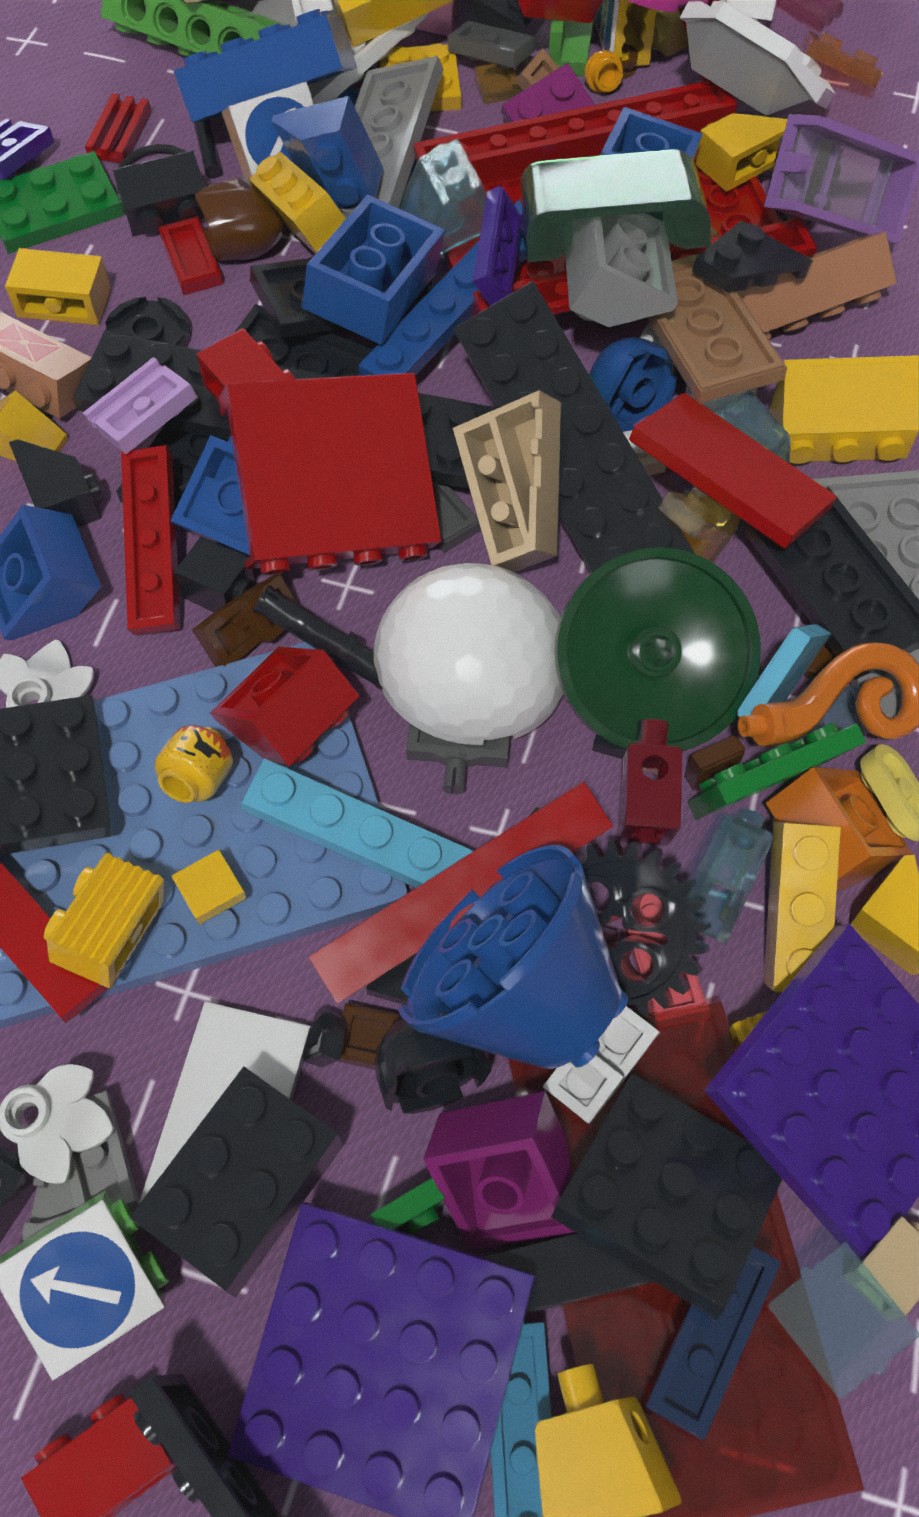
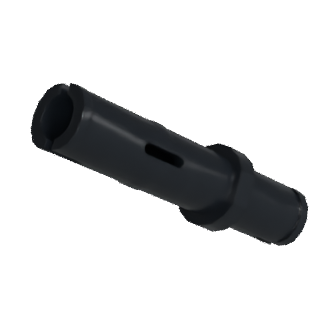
(318, 633)

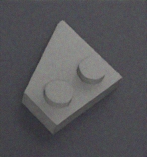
(90, 1174)

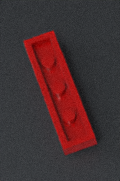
(150, 541)

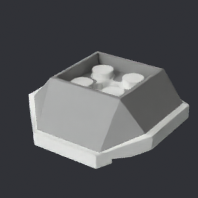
(753, 61)

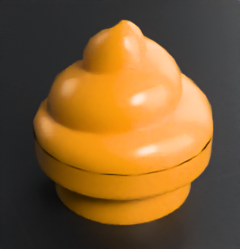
(603, 71)

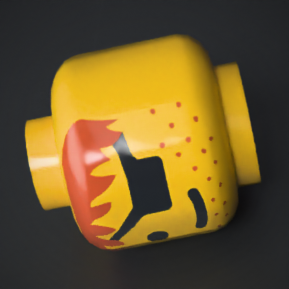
(193, 764)

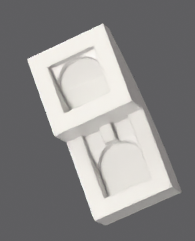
(592, 1085)

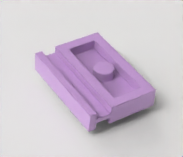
(140, 405)

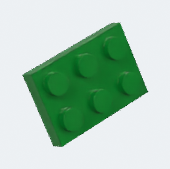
(56, 202)
(774, 767)

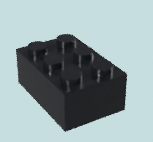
(238, 1181)

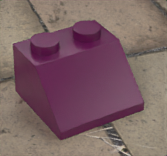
(501, 1169)

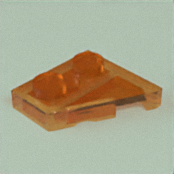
(830, 52)

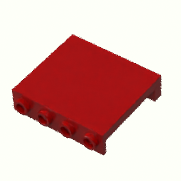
(331, 470)

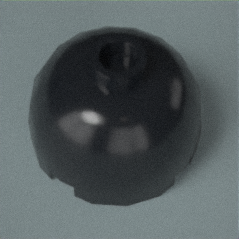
(425, 1069)

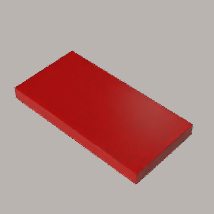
(733, 469)

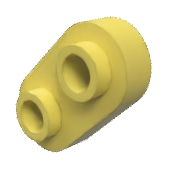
(896, 788)

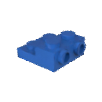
(213, 499)

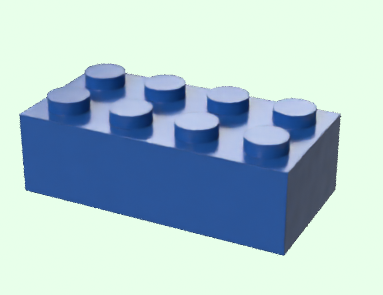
(277, 60)

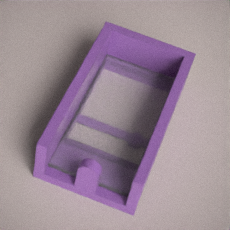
(843, 178)

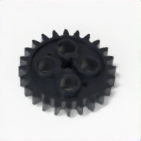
(628, 881)

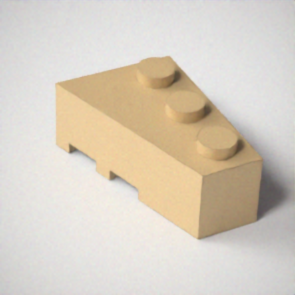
(515, 478)

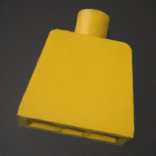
(600, 1456)

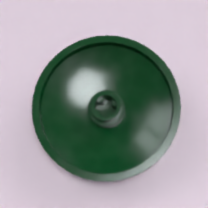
(657, 641)

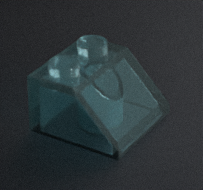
(447, 194)

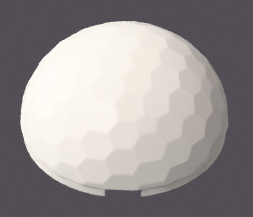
(469, 654)

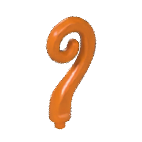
(792, 719)

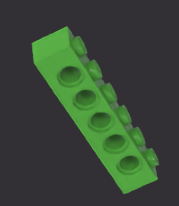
(191, 32)

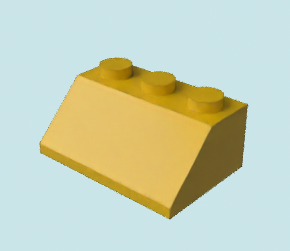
(849, 408)

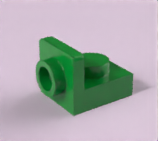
(413, 1210)

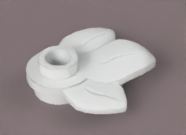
(43, 677)
(63, 1126)

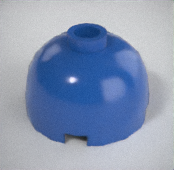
(634, 379)

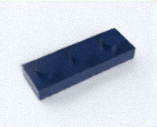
(708, 1351)

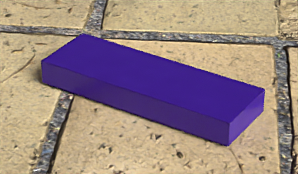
(497, 246)

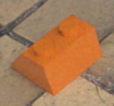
(843, 801)

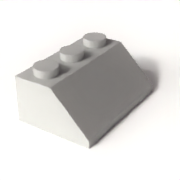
(619, 269)

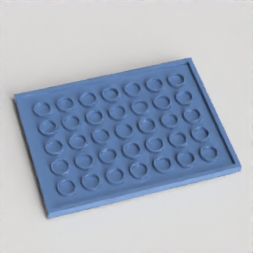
(286, 879)

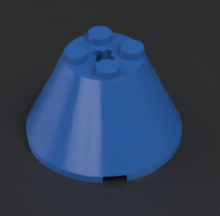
(520, 967)

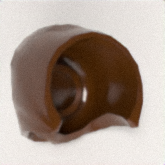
(238, 220)

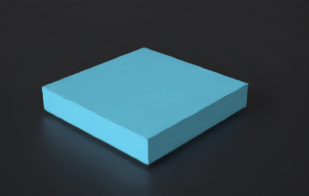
(786, 667)

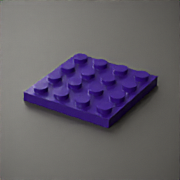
(835, 1090)
(383, 1367)

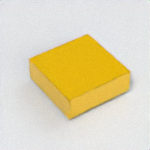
(209, 887)

